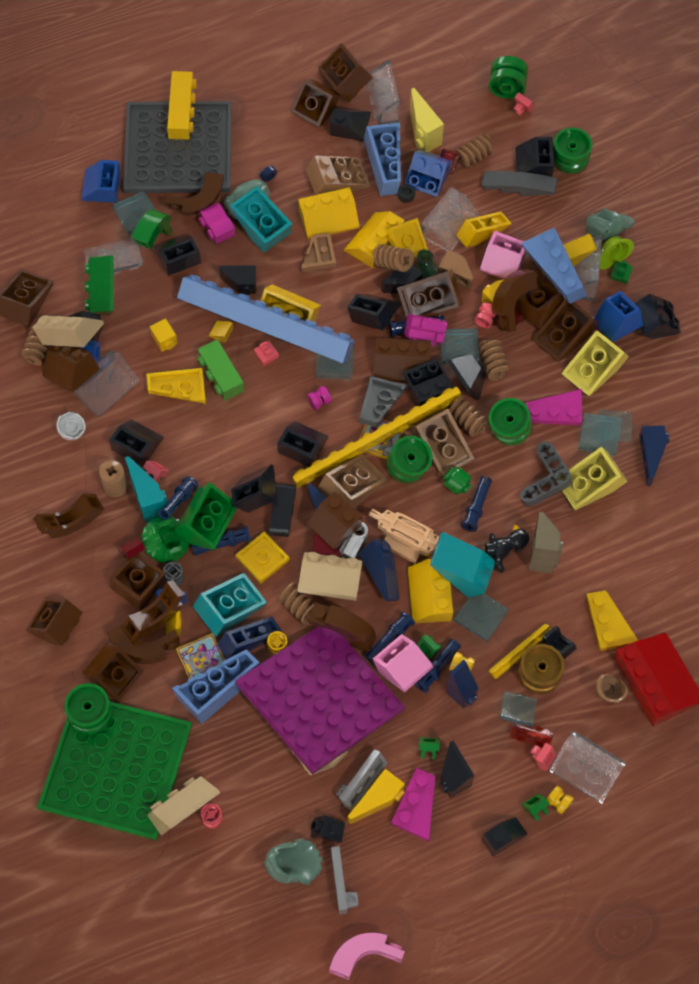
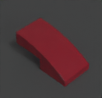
(131, 547)

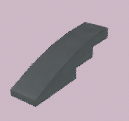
(525, 183)

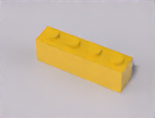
(181, 105)

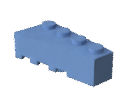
(384, 155)
(553, 260)
(215, 687)

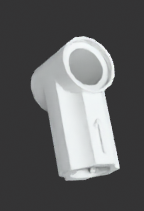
(354, 543)

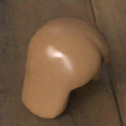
(611, 689)

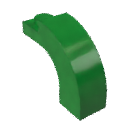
(150, 227)

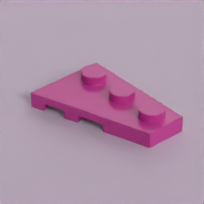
(557, 409)
(416, 806)

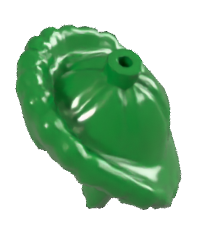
(161, 540)

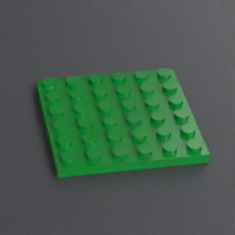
(116, 772)

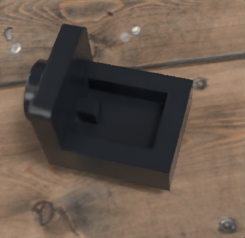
(559, 642)
(327, 828)

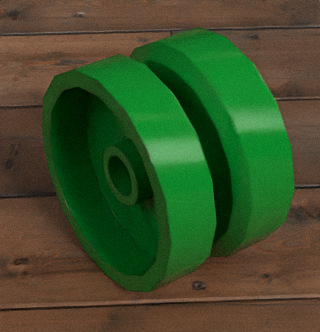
(508, 77)
(572, 150)
(510, 421)
(409, 459)
(83, 698)

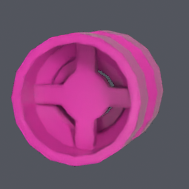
(319, 398)

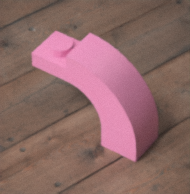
(361, 946)

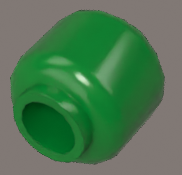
(457, 480)

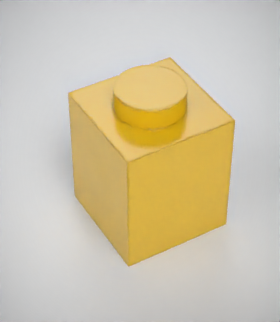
(163, 335)

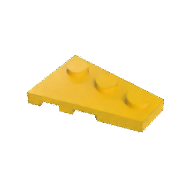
(178, 384)
(608, 622)

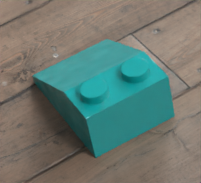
(261, 219)
(147, 491)
(462, 565)
(228, 604)

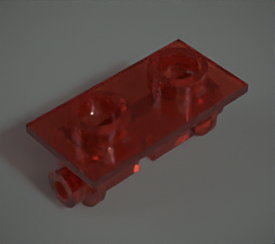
(533, 737)

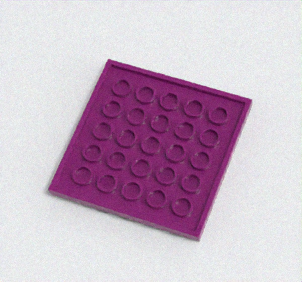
(320, 697)

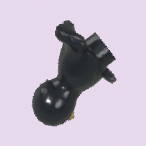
(500, 547)

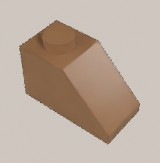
(460, 268)

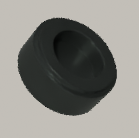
(406, 193)

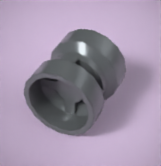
(177, 576)

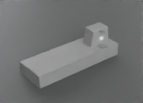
(363, 780)
(345, 900)

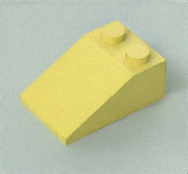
(425, 124)
(595, 363)
(593, 479)

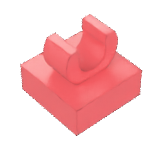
(523, 104)
(266, 353)
(156, 469)
(543, 756)

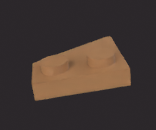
(320, 253)

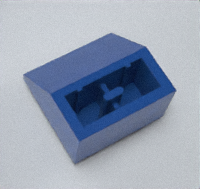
(428, 172)
(102, 182)
(618, 316)

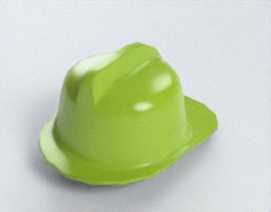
(615, 250)

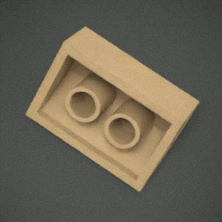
(66, 330)
(330, 576)
(181, 804)

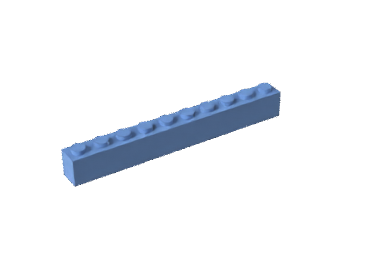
(266, 319)

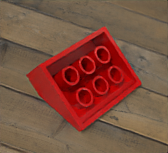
(657, 677)

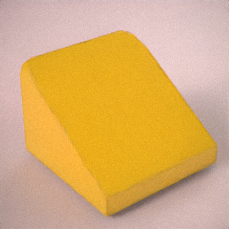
(221, 330)
(174, 624)

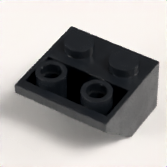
(536, 156)
(178, 254)
(372, 310)
(658, 317)
(426, 381)
(135, 441)
(301, 443)
(255, 490)

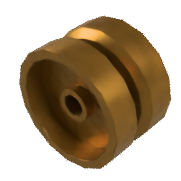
(537, 658)

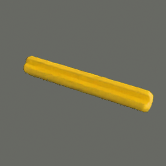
(516, 654)

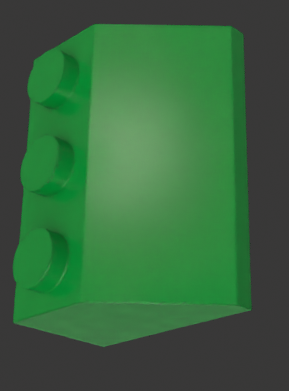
(100, 285)
(206, 517)

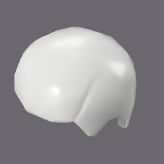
(70, 426)

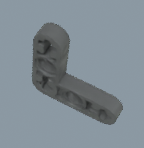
(555, 474)

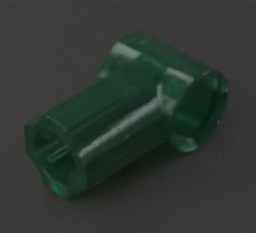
(427, 268)

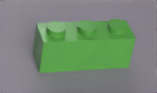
(220, 370)

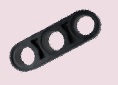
(282, 510)

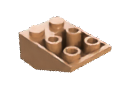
(336, 173)

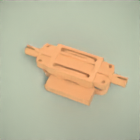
(406, 535)

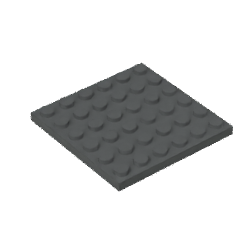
(176, 165)

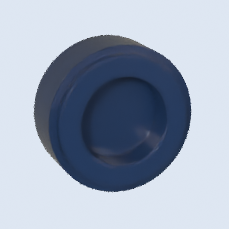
(268, 174)

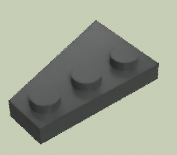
(379, 400)

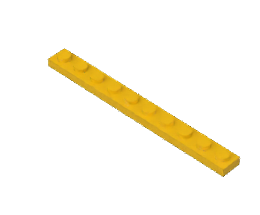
(369, 440)

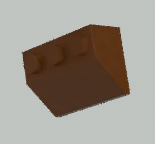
(399, 355)
(69, 366)

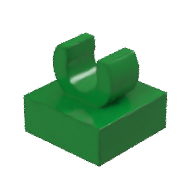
(621, 272)
(428, 646)
(429, 744)
(535, 805)

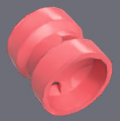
(485, 316)
(209, 812)

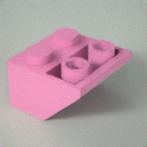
(503, 255)
(402, 663)

